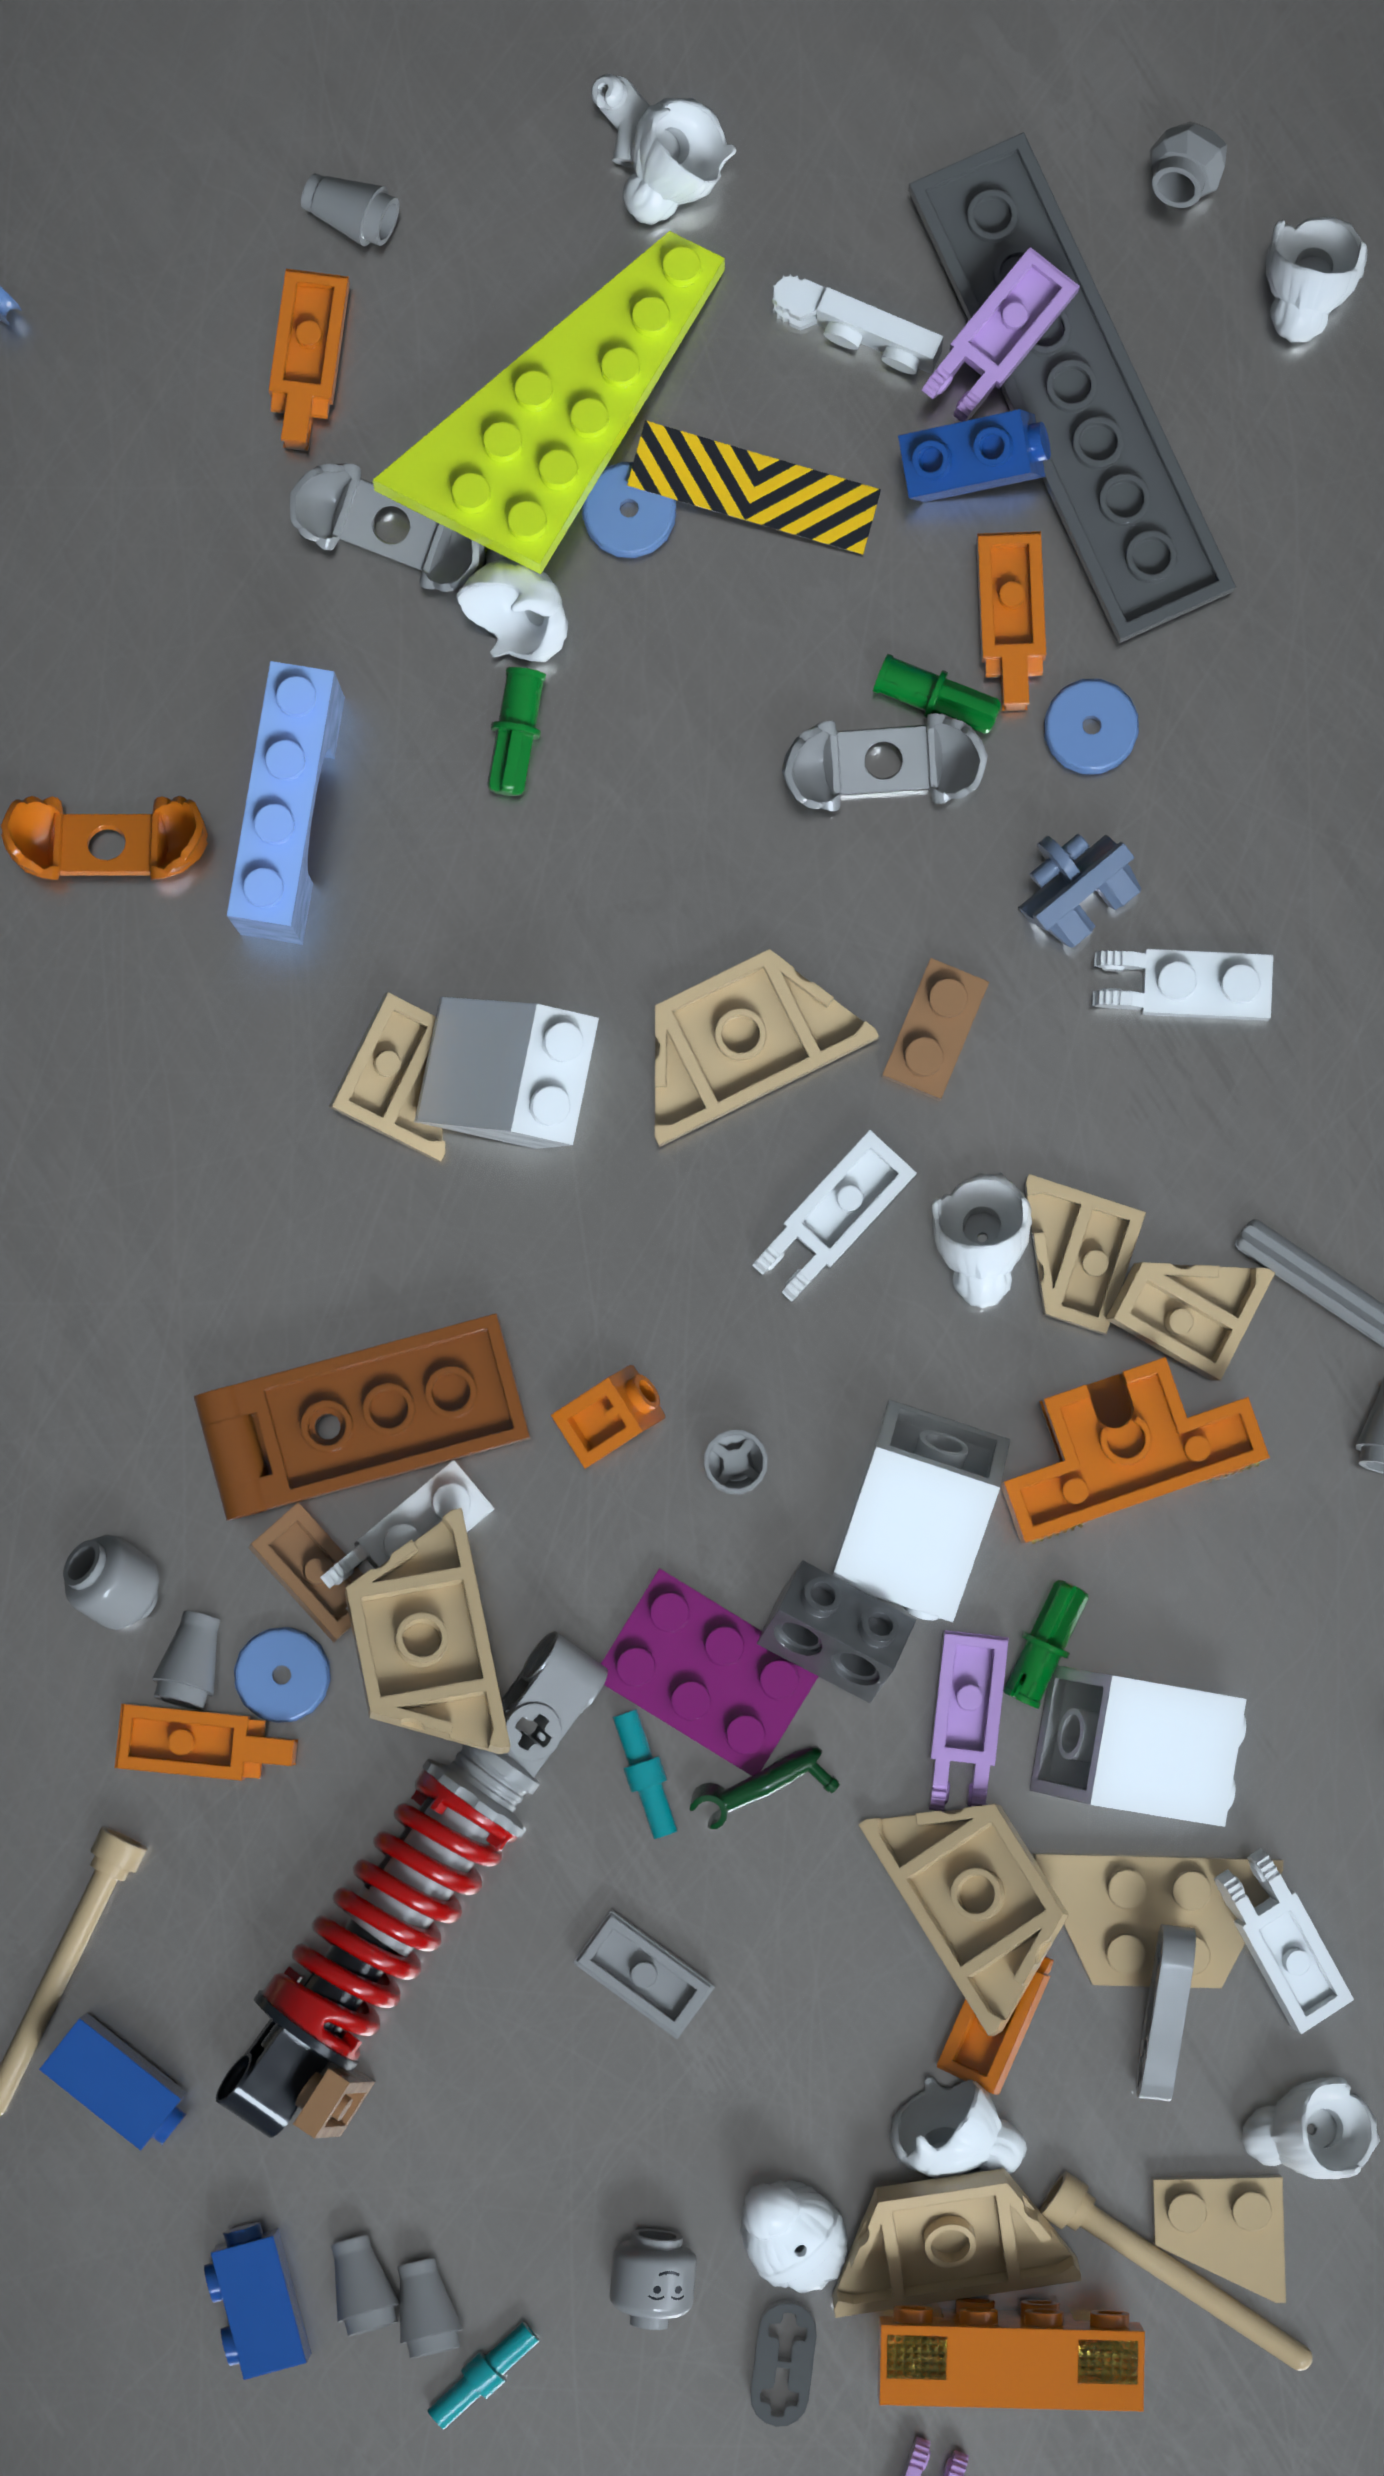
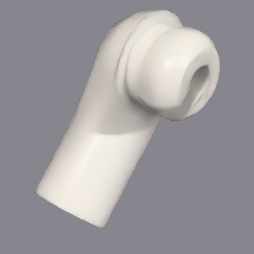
(623, 108)

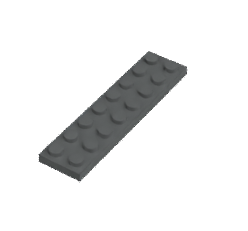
(1108, 452)

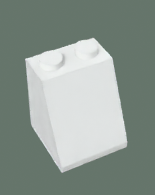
(507, 1071)
(921, 1511)
(1139, 1746)

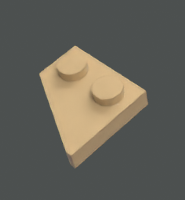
(387, 1077)
(1080, 1251)
(1190, 1310)
(1225, 2227)

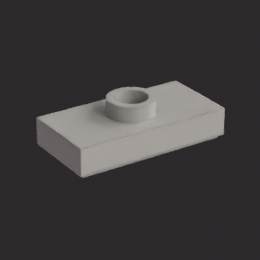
(644, 1974)

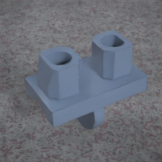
(1073, 875)

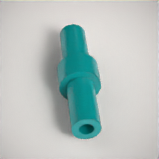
(645, 1774)
(483, 2375)

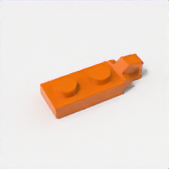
(307, 351)
(1011, 612)
(197, 1743)
(987, 2058)

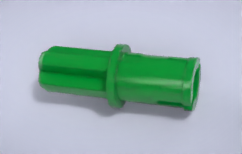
(936, 694)
(515, 731)
(1046, 1643)

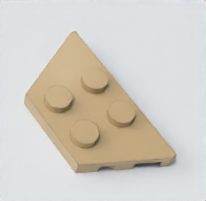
(743, 1040)
(428, 1642)
(974, 1899)
(1124, 1899)
(950, 2244)

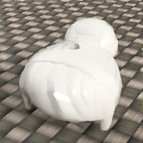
(674, 158)
(1312, 273)
(516, 607)
(979, 1207)
(954, 2132)
(1341, 2138)
(781, 2219)

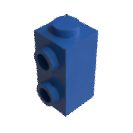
(974, 455)
(115, 2083)
(259, 2301)

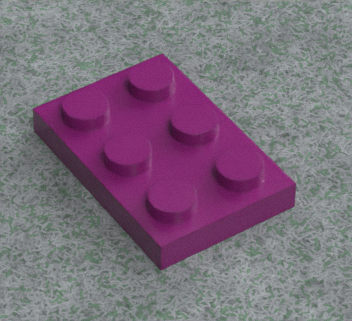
(705, 1673)

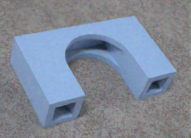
(271, 867)

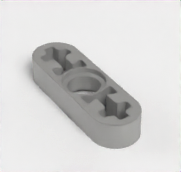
(1166, 2012)

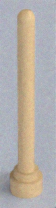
(113, 1860)
(1072, 2206)

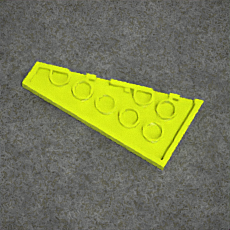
(541, 432)

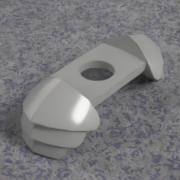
(339, 504)
(935, 756)

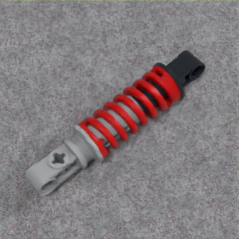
(461, 1822)

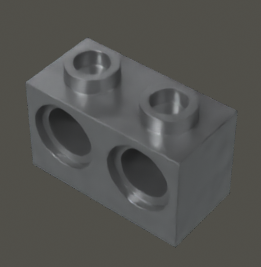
(836, 1631)

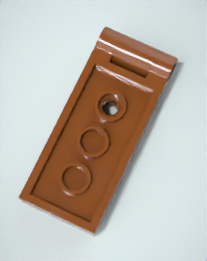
(396, 1412)

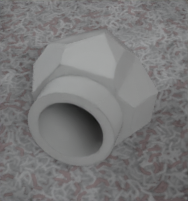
(1187, 164)

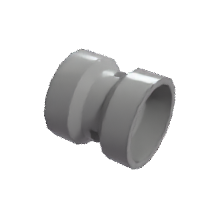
(734, 1454)

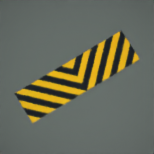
(753, 487)

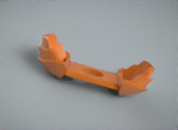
(57, 843)

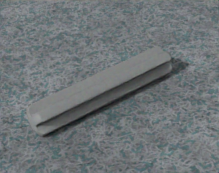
(1313, 1279)

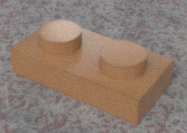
(935, 1029)
(297, 1556)
(331, 2101)

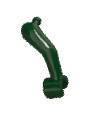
(763, 1784)

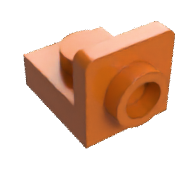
(609, 1415)

